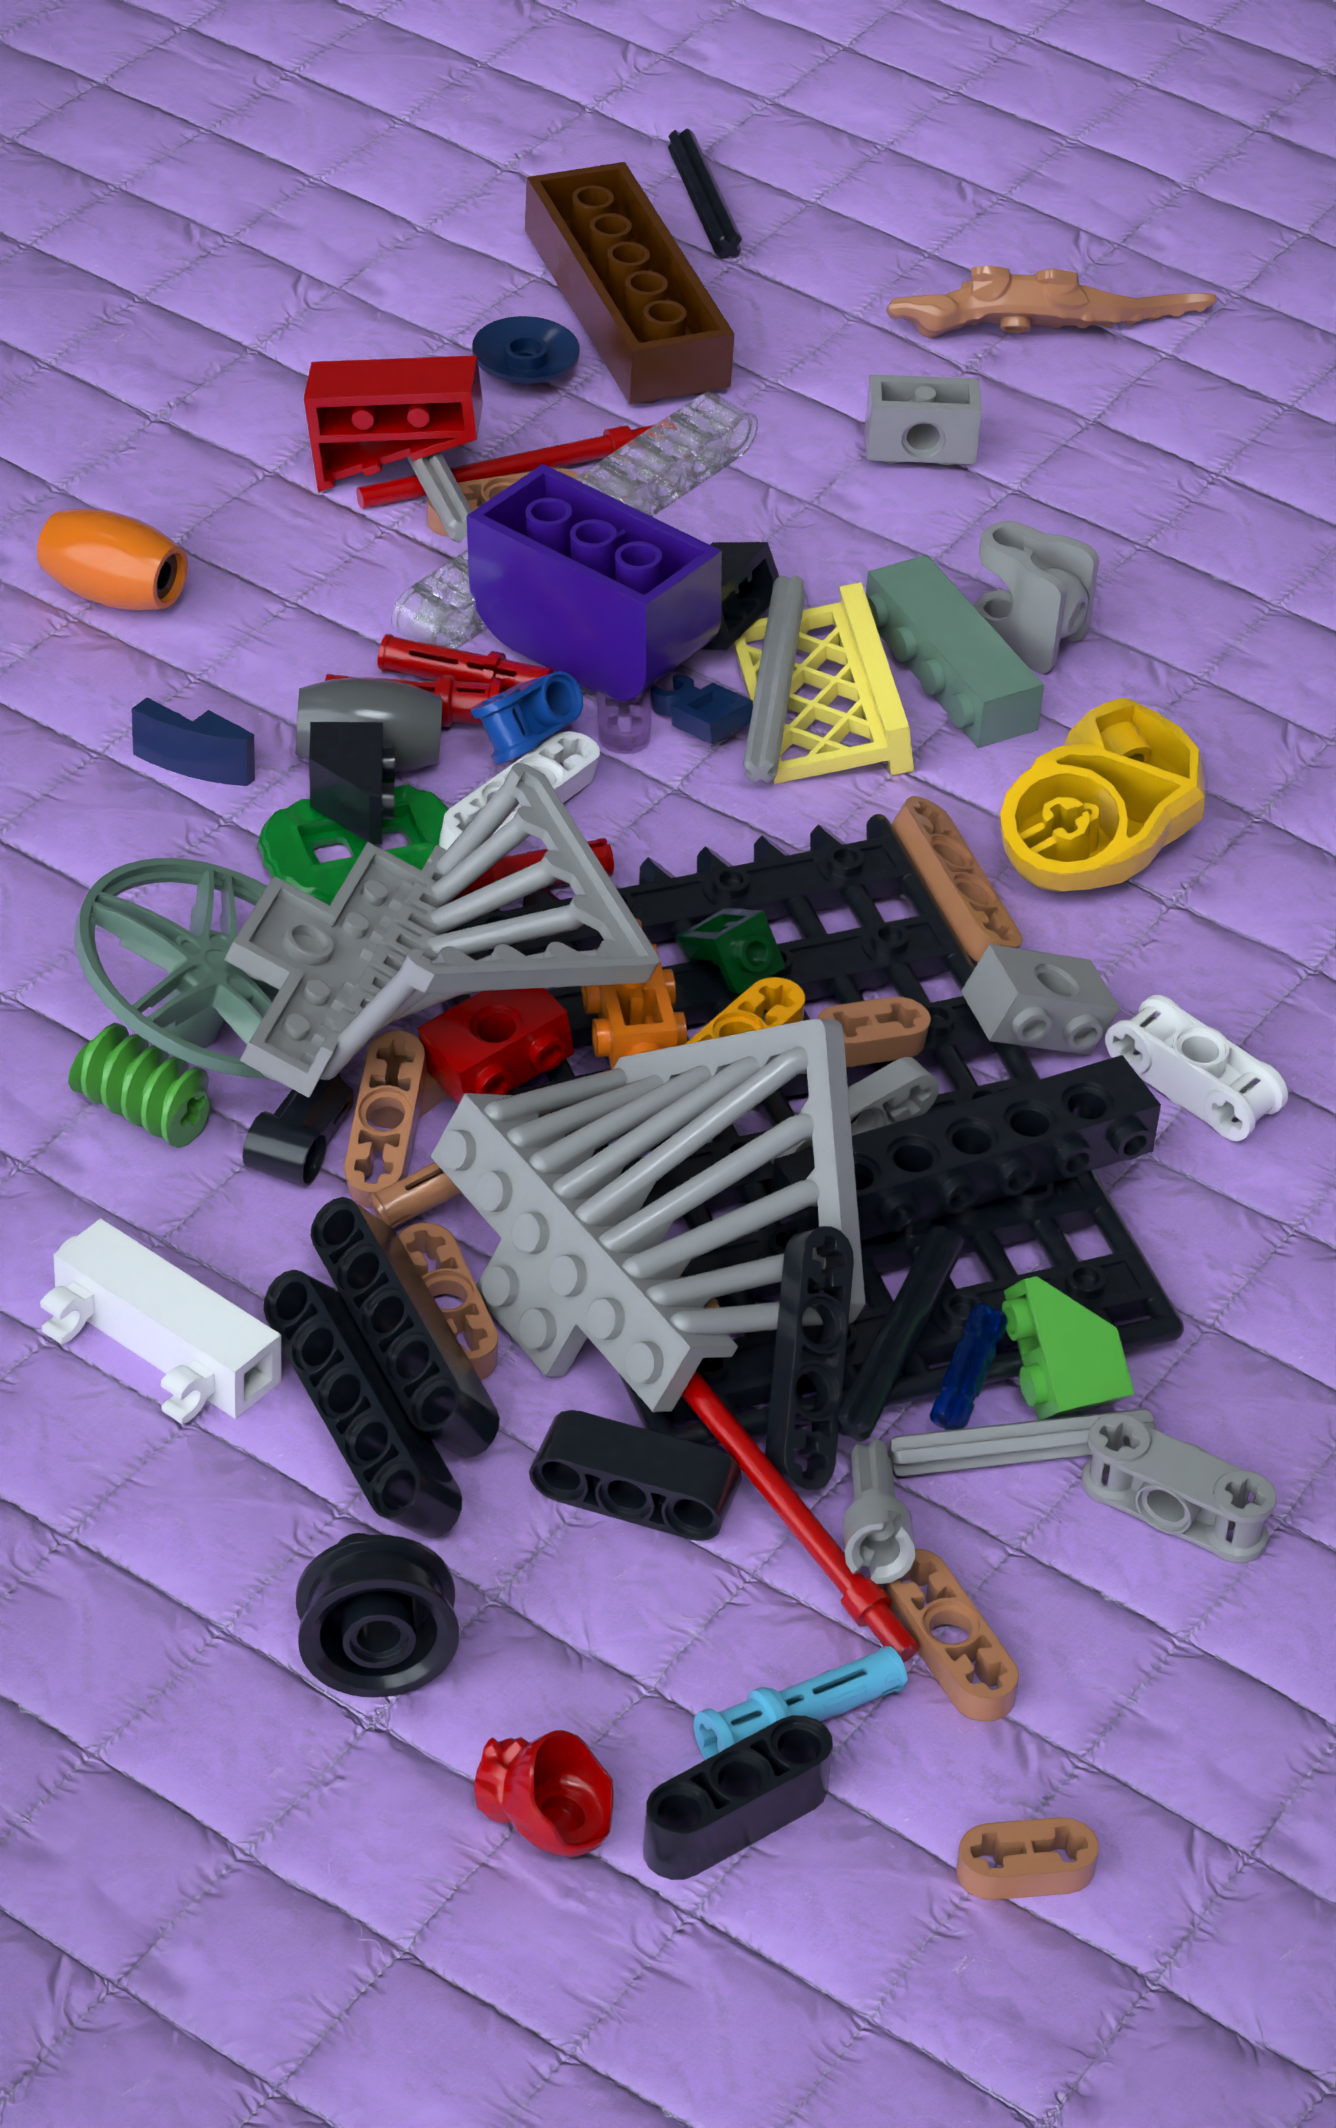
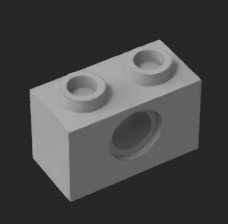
(944, 404)
(1040, 999)

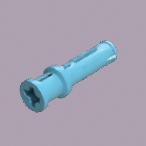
(817, 1698)

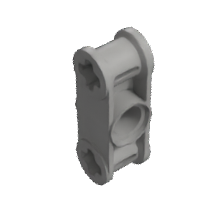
(1178, 1488)

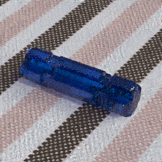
(968, 1367)

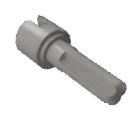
(877, 1523)

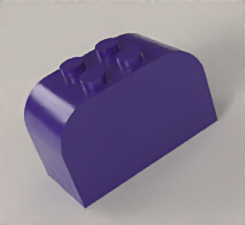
(591, 583)

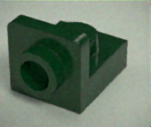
(736, 942)

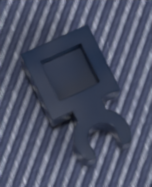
(705, 712)

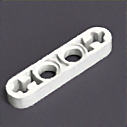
(579, 761)

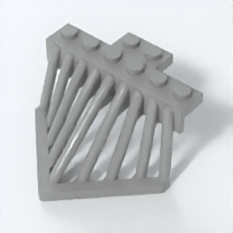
(384, 942)
(572, 1230)

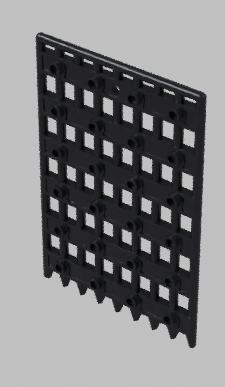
(840, 965)

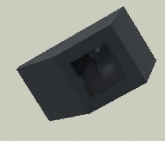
(352, 776)

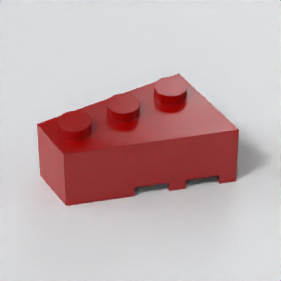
(387, 411)

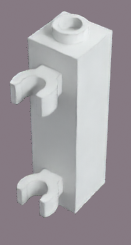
(164, 1317)

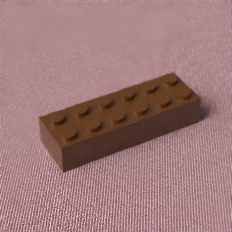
(629, 283)

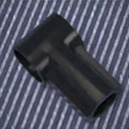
(296, 1136)

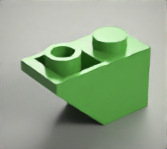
(1066, 1351)

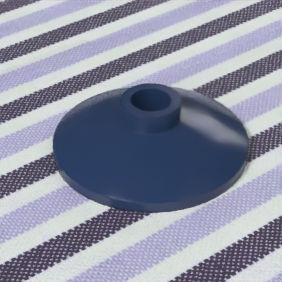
(526, 349)

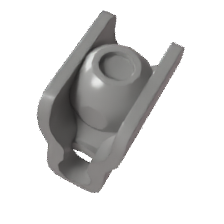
(1049, 590)

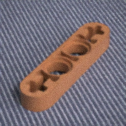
(954, 877)

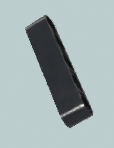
(404, 1328)
(383, 1449)

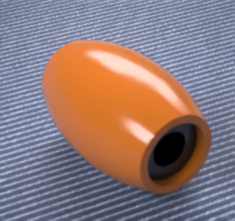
(112, 559)

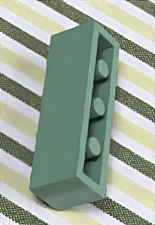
(954, 651)

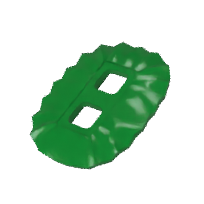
(294, 832)

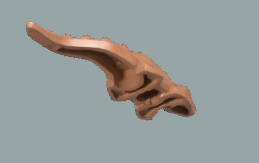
(1039, 299)

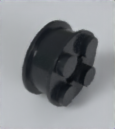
(376, 1615)

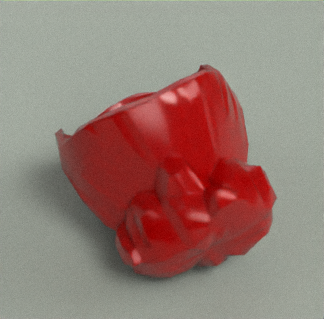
(548, 1791)

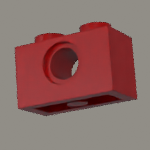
(496, 1041)

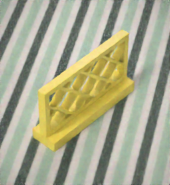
(870, 688)

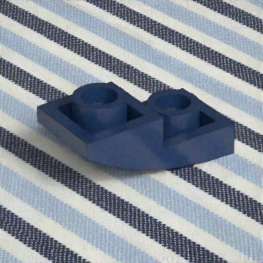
(200, 749)

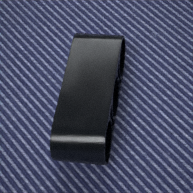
(636, 1475)
(737, 1797)

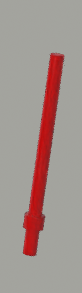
(553, 456)
(862, 1597)

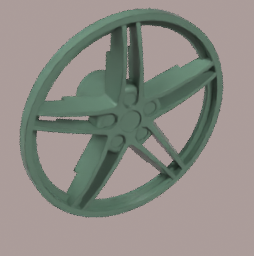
(201, 984)

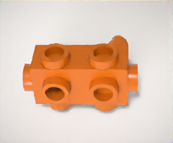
(635, 1016)

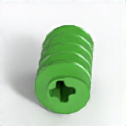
(143, 1085)

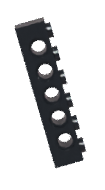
(989, 1147)

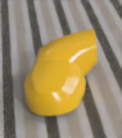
(1103, 800)

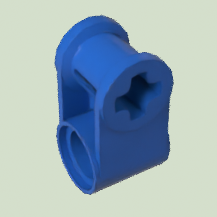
(529, 713)

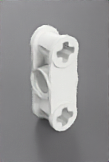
(1197, 1067)

